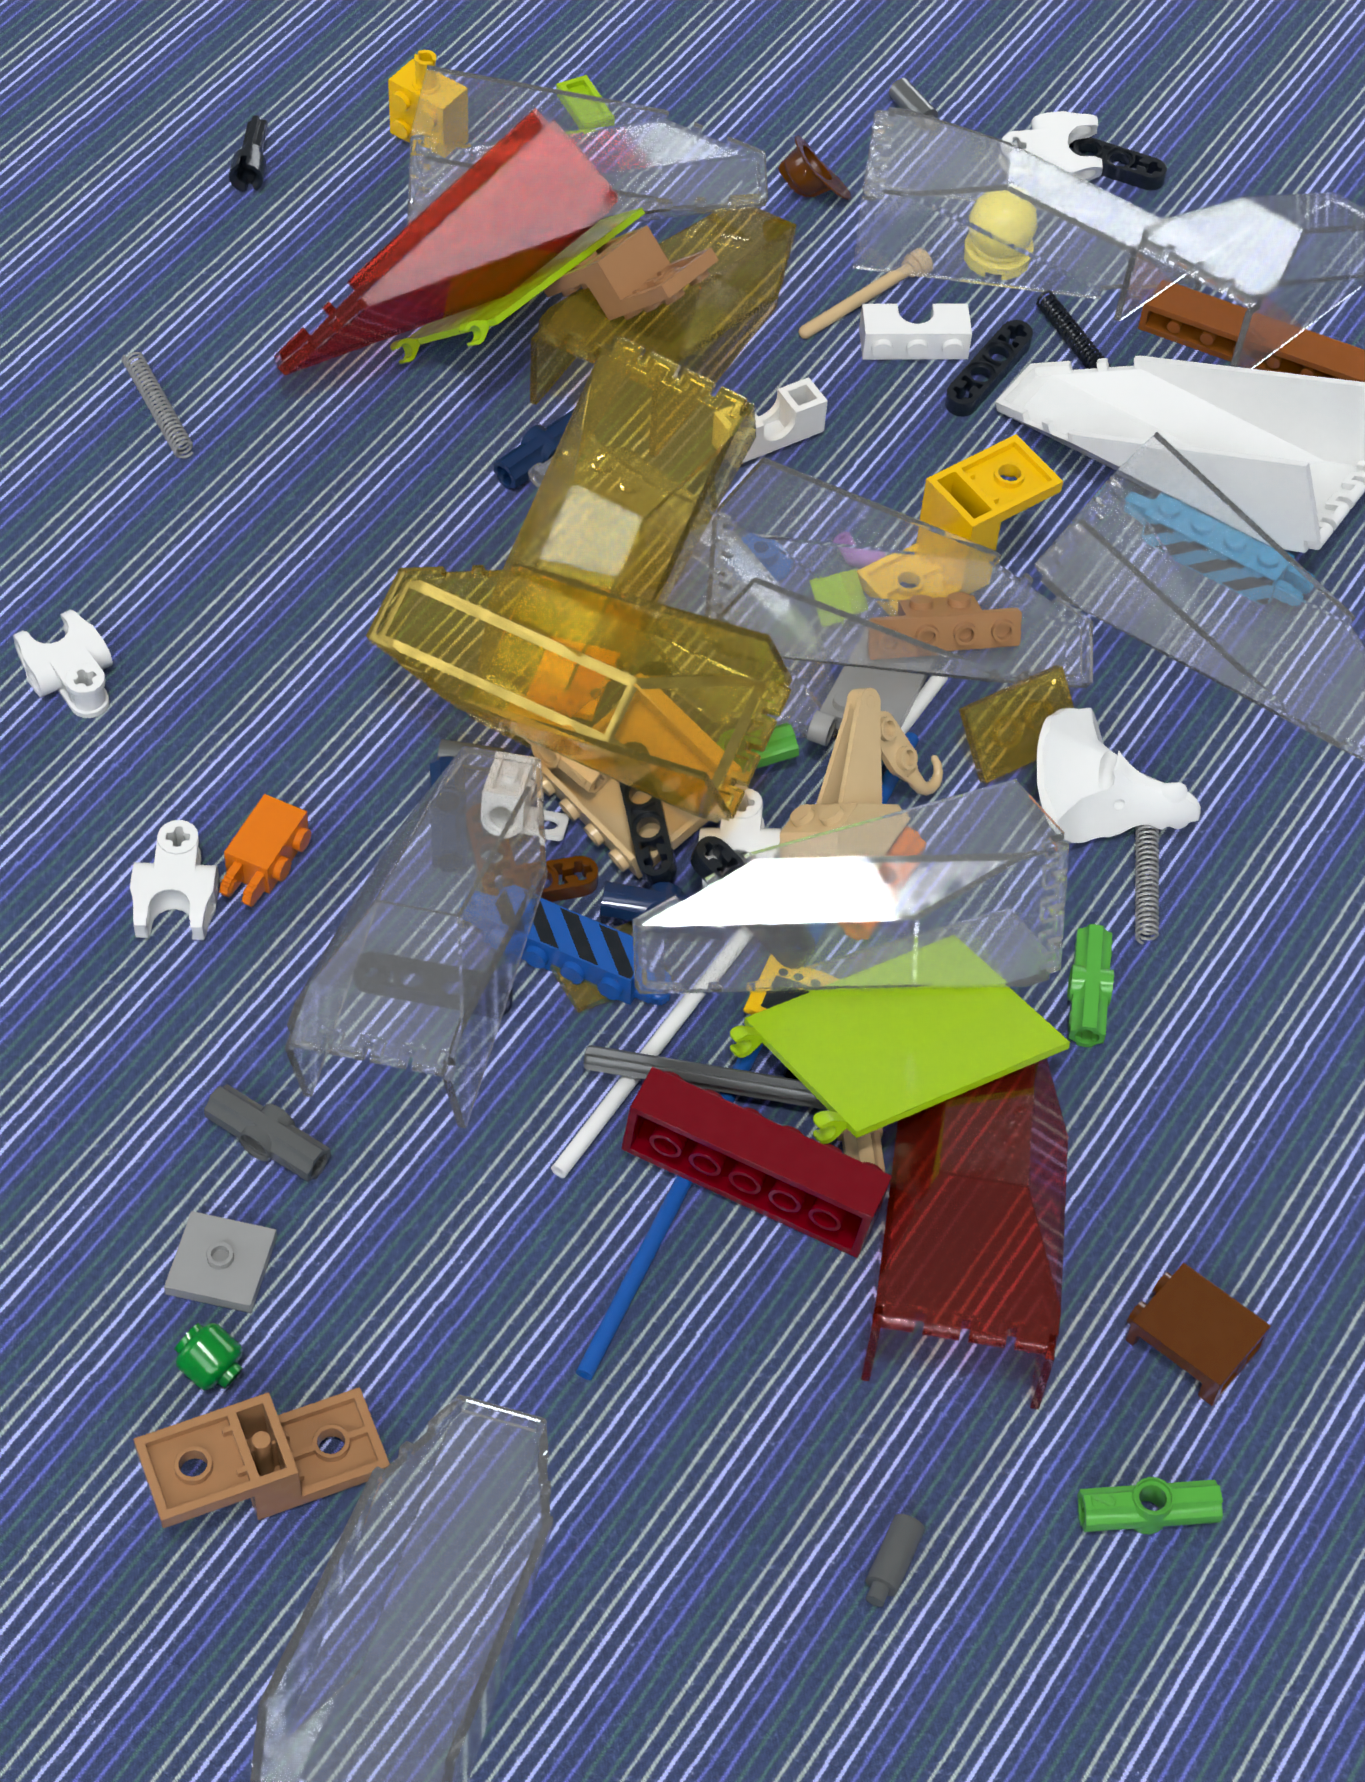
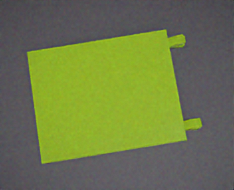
(494, 312)
(897, 1050)

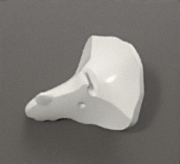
(1097, 791)

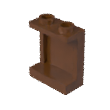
(1199, 1329)

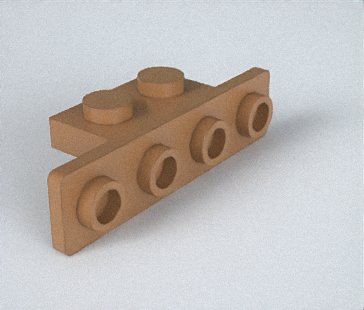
(955, 622)

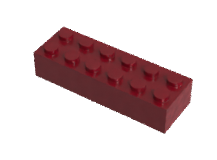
(755, 1161)

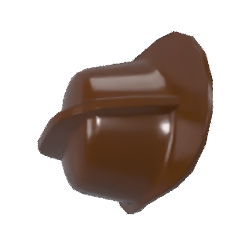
(808, 174)

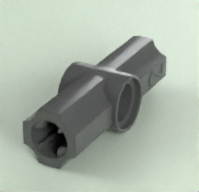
(267, 1132)

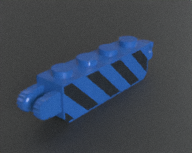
(586, 952)

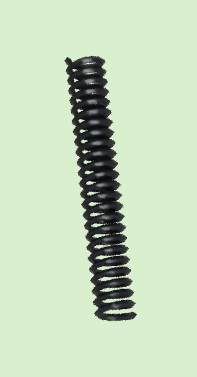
(1070, 329)

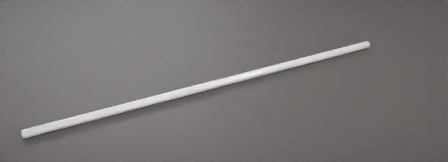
(683, 1010)

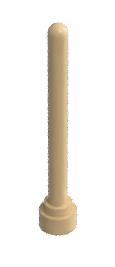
(851, 303)

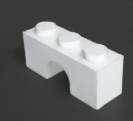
(890, 337)
(793, 417)

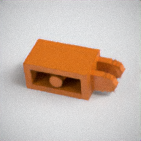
(264, 848)

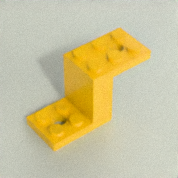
(975, 499)

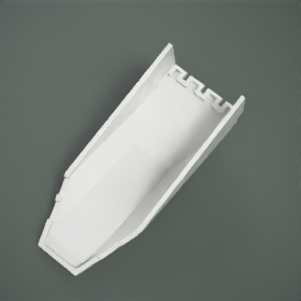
(1266, 439)

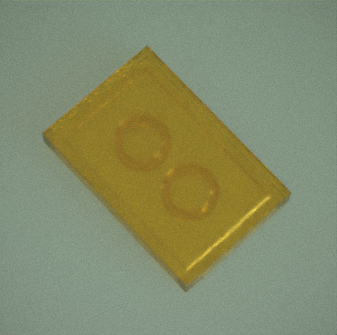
(1008, 723)

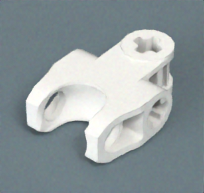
(1051, 140)
(70, 665)
(746, 830)
(175, 881)

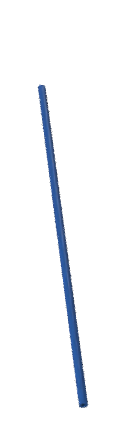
(669, 1209)

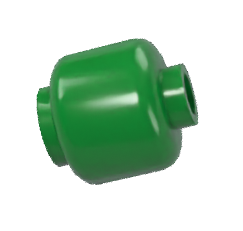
(209, 1356)

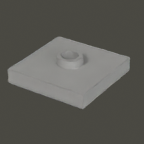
(220, 1262)

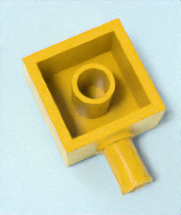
(405, 93)

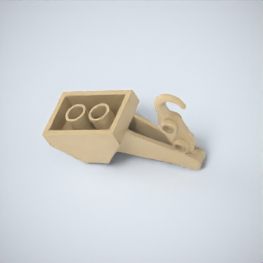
(854, 773)

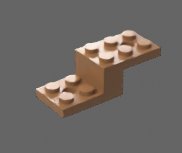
(634, 275)
(260, 1456)

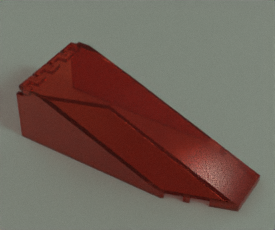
(469, 245)
(978, 1221)

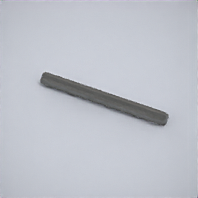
(702, 1075)

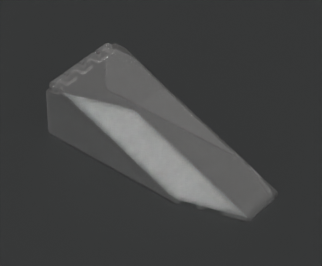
(632, 146)
(988, 213)
(1272, 253)
(824, 561)
(1214, 592)
(890, 903)
(434, 933)
(415, 1609)

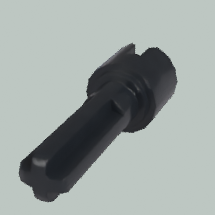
(249, 163)

